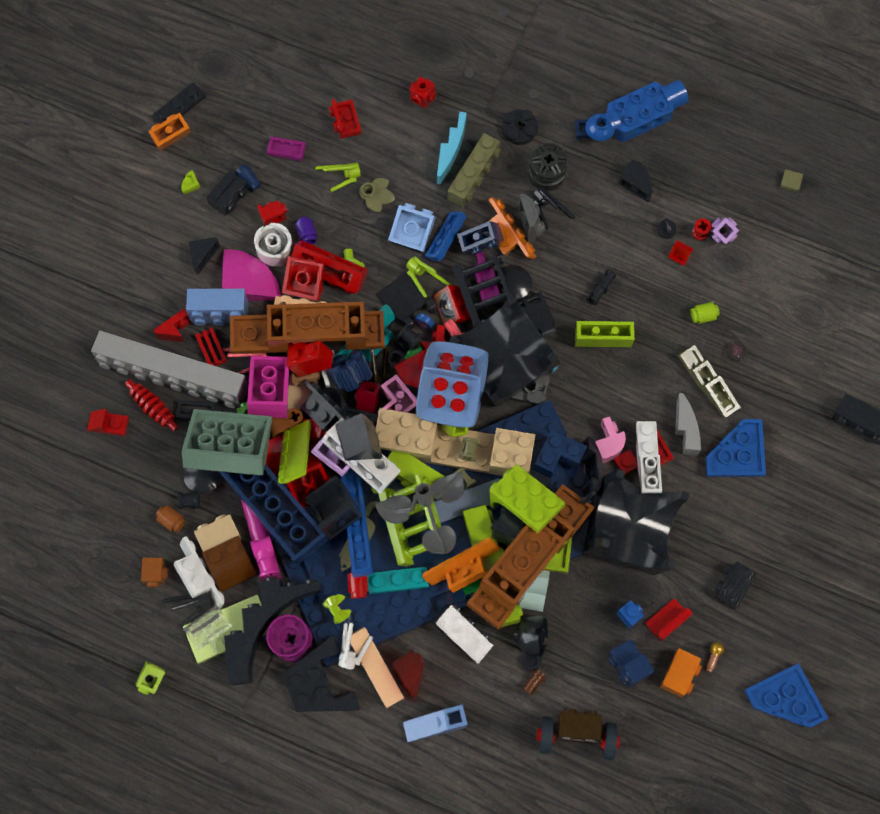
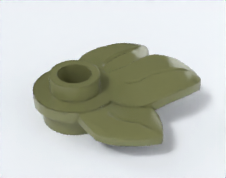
(379, 195)

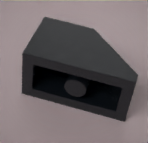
(636, 180)

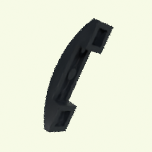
(593, 470)

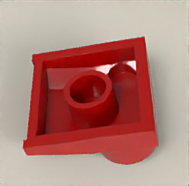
(303, 278)

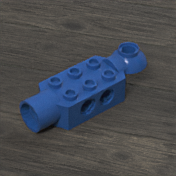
(637, 112)

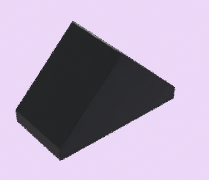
(202, 252)

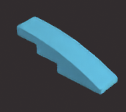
(449, 151)

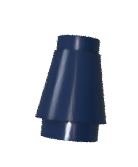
(248, 175)

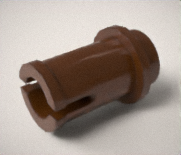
(534, 681)

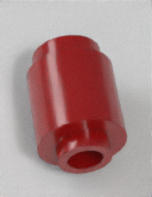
(357, 586)

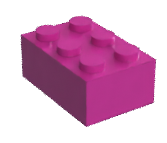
(268, 386)

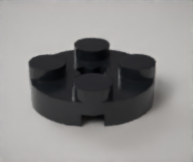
(522, 117)

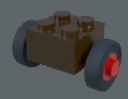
(578, 728)

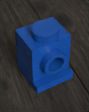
(630, 614)

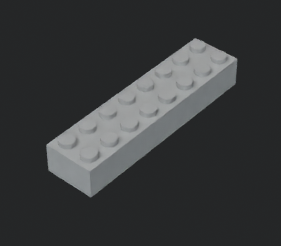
(170, 369)

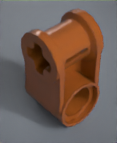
(280, 425)

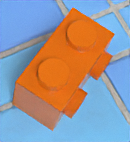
(169, 131)

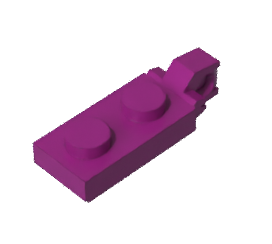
(485, 275)

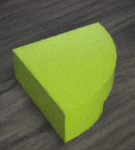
(189, 183)

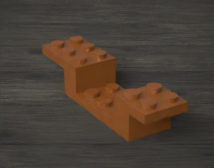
(307, 324)
(525, 559)

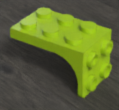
(525, 498)

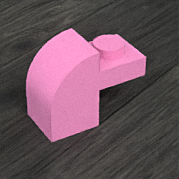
(613, 443)

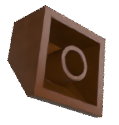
(229, 564)

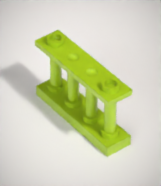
(400, 535)

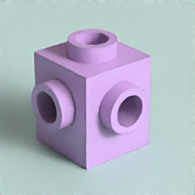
(730, 233)

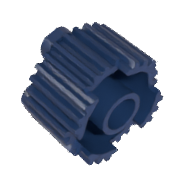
(350, 370)

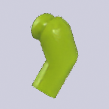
(348, 255)

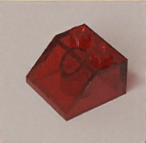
(410, 673)

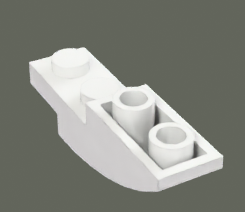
(648, 457)

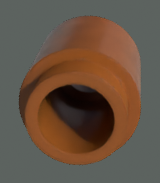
(170, 518)

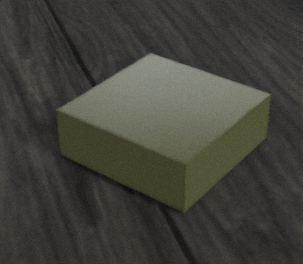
(791, 181)

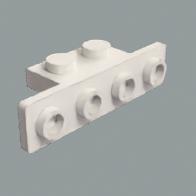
(195, 576)

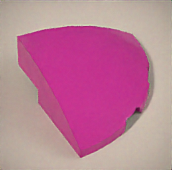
(249, 273)

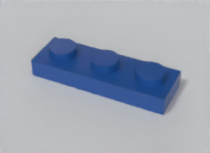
(445, 236)

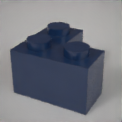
(558, 449)
(630, 664)

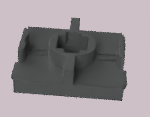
(535, 396)

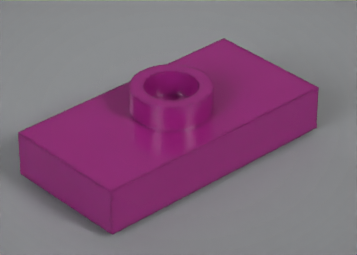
(286, 148)

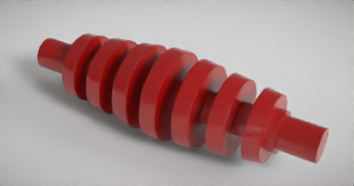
(152, 405)

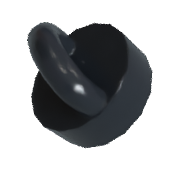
(666, 229)

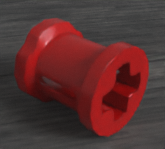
(702, 229)

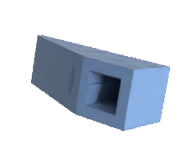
(435, 723)

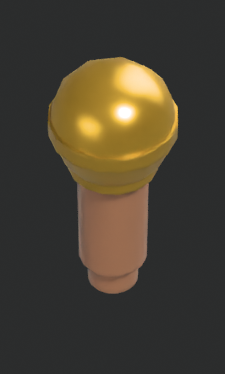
(716, 650)

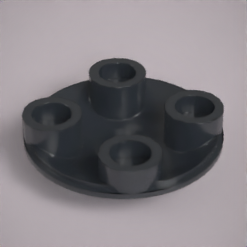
(518, 281)
(201, 480)

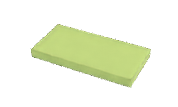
(234, 616)

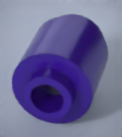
(306, 230)

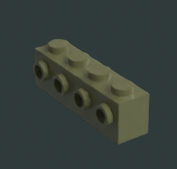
(473, 170)

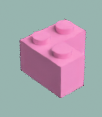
(399, 396)

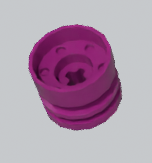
(279, 638)

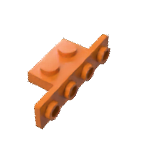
(511, 234)
(463, 567)

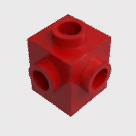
(422, 92)

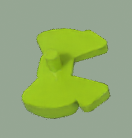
(332, 604)

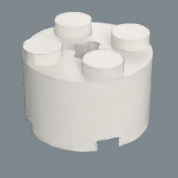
(265, 246)

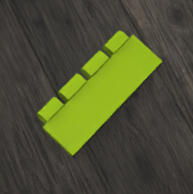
(294, 452)

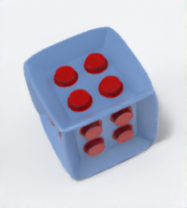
(452, 384)

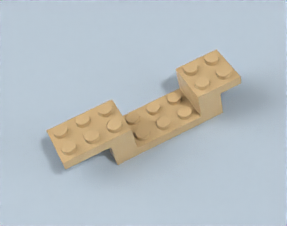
(431, 445)

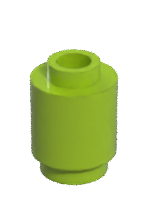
(704, 313)

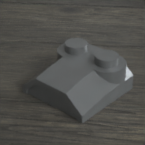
(529, 217)

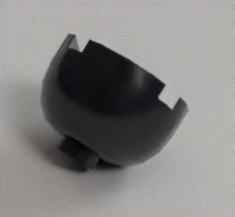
(532, 635)

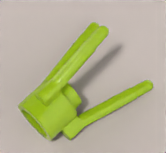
(350, 170)
(417, 267)

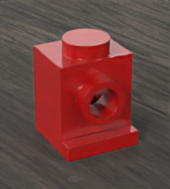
(272, 212)

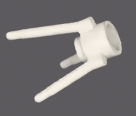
(348, 658)

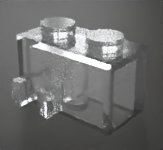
(207, 628)

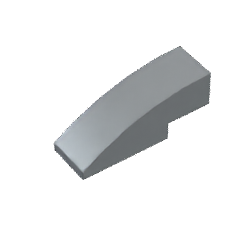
(687, 426)

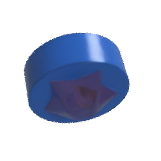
(424, 321)

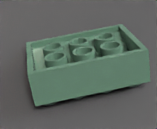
(227, 442)

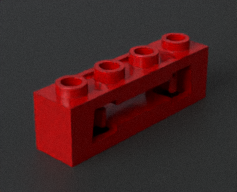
(351, 280)

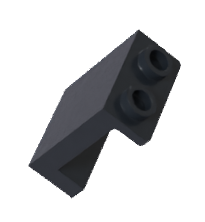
(333, 507)

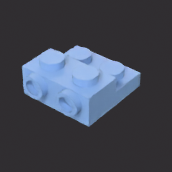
(412, 227)

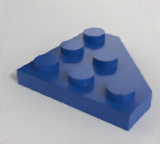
(739, 452)
(788, 697)

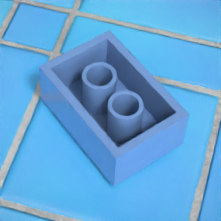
(215, 305)

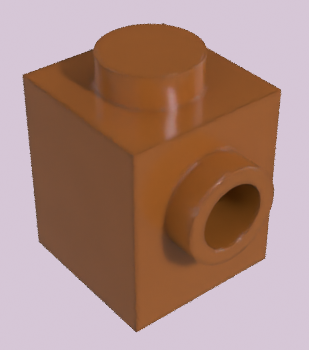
(153, 572)

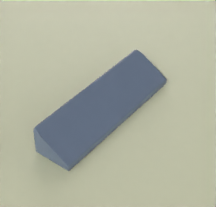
(470, 499)

